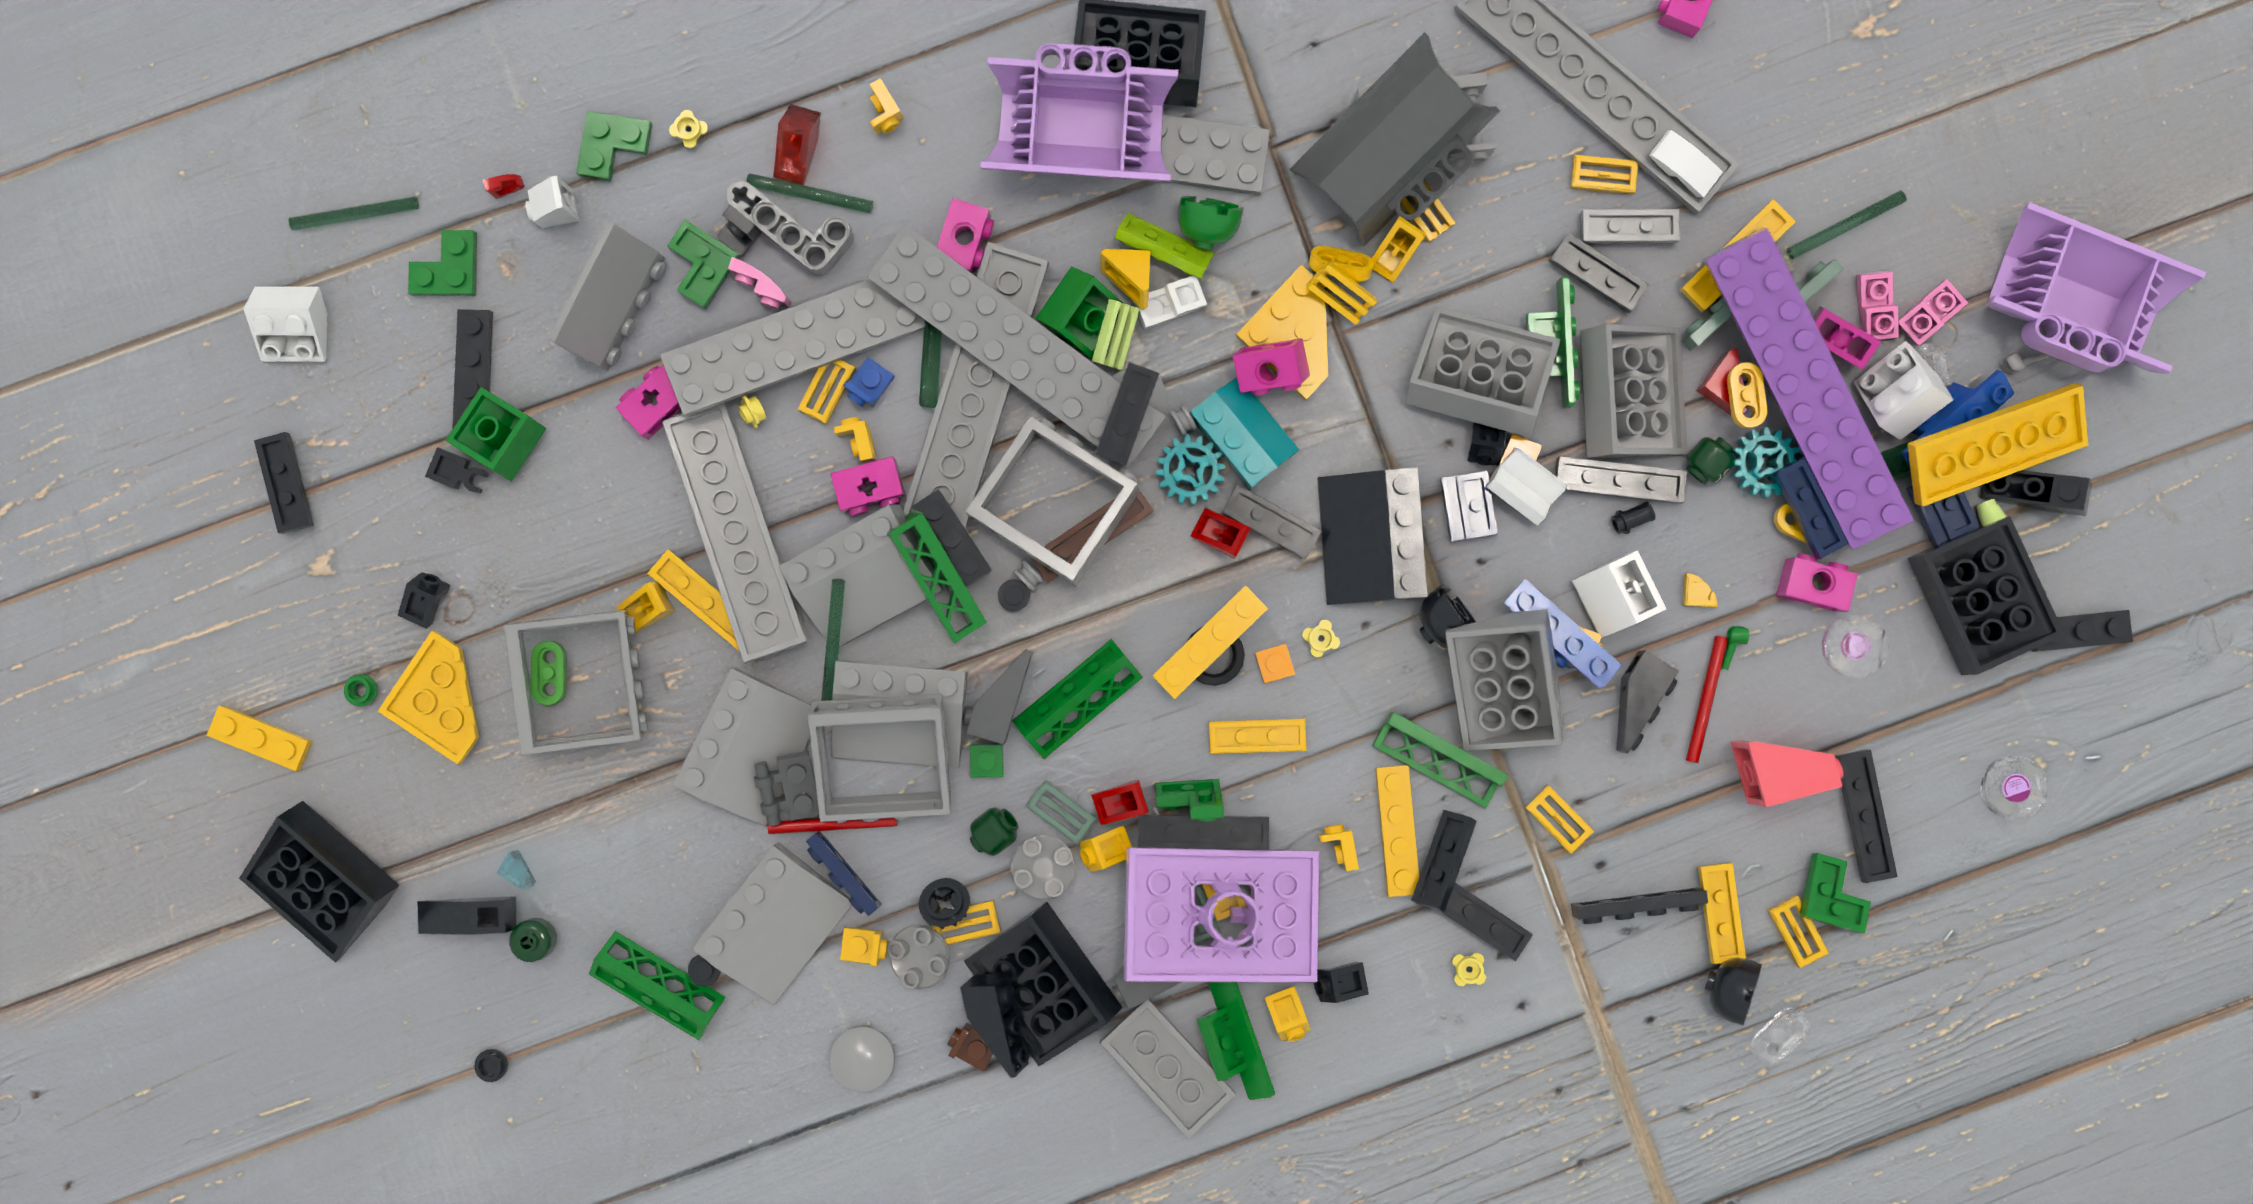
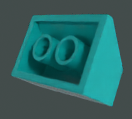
(1243, 433)

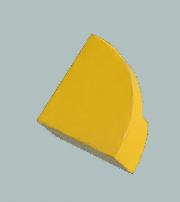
(1697, 592)

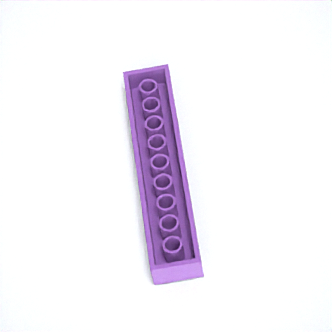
(1808, 387)

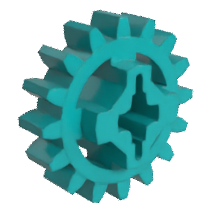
(1755, 453)
(1178, 477)

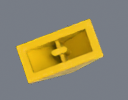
(1397, 249)
(1129, 272)
(647, 605)

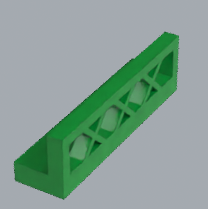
(944, 569)
(1073, 694)
(1446, 749)
(648, 993)

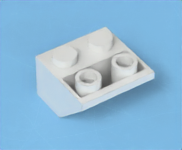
(288, 323)
(1902, 391)
(1618, 594)

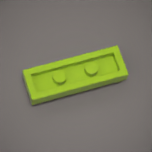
(1164, 245)

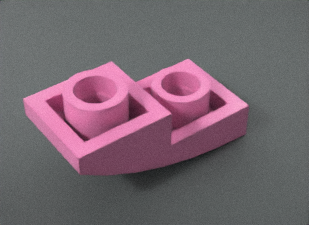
(765, 288)
(1876, 304)
(1932, 312)

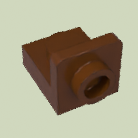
(970, 1047)

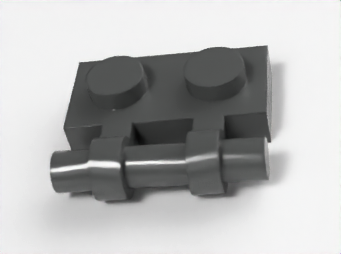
(798, 784)

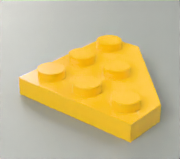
(1291, 315)
(436, 699)

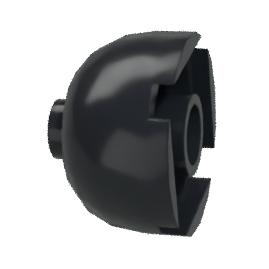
(1442, 613)
(1733, 988)

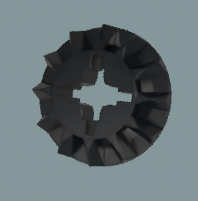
(942, 890)

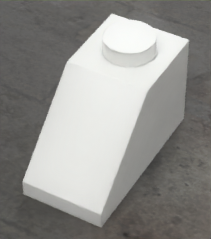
(552, 203)

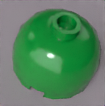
(1209, 220)

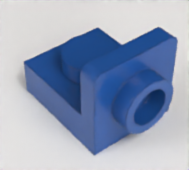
(868, 383)

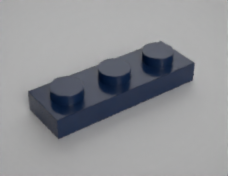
(1810, 508)
(842, 874)

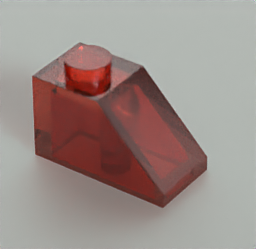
(796, 144)

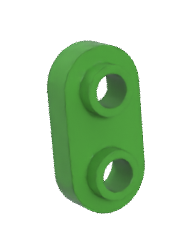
(544, 673)

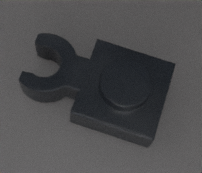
(452, 470)

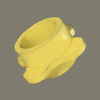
(686, 120)
(751, 411)
(1330, 640)
(1475, 976)

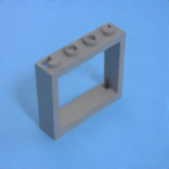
(1070, 572)
(522, 692)
(878, 711)

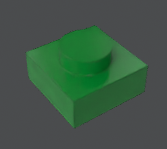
(986, 760)

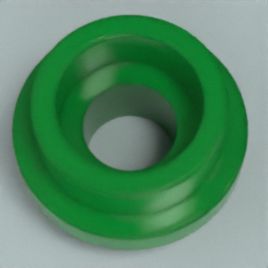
(352, 685)

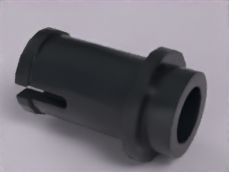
(1632, 518)

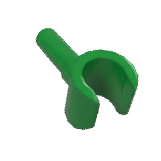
(1735, 636)

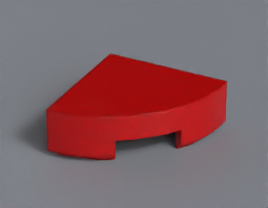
(503, 185)

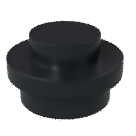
(1013, 595)
(702, 972)
(491, 1065)

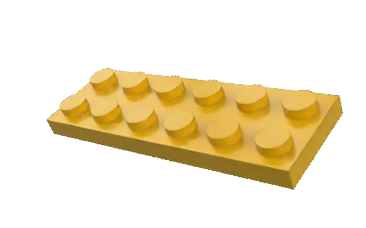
(1998, 444)

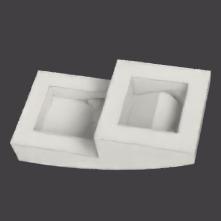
(1685, 162)
(1172, 302)

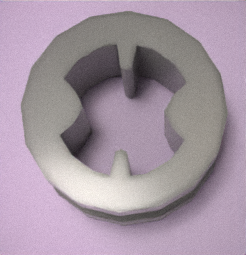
(1183, 420)
(1028, 575)

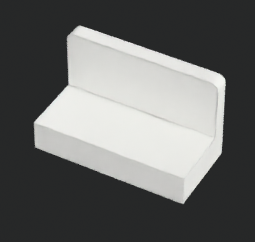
(1526, 485)

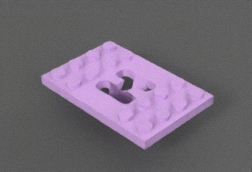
(1278, 915)

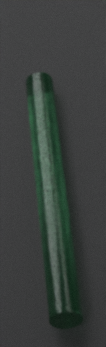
(810, 193)
(353, 213)
(1846, 224)
(833, 637)

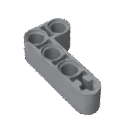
(784, 224)

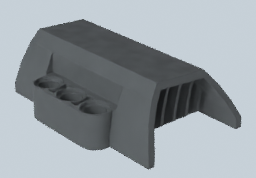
(1394, 140)

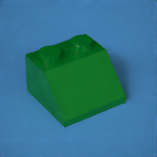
(1077, 310)
(496, 434)

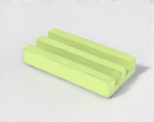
(1119, 336)

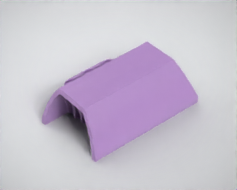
(1080, 119)
(2085, 290)

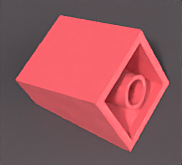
(1783, 773)

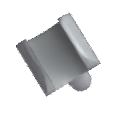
(2015, 363)

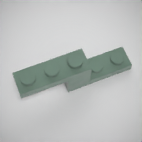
(1701, 329)

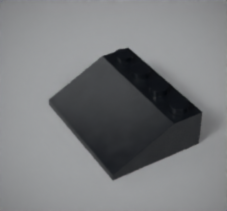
(1152, 38)
(1372, 536)
(1986, 597)
(318, 880)
(1053, 983)

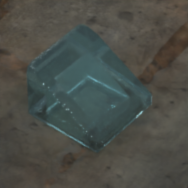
(516, 870)

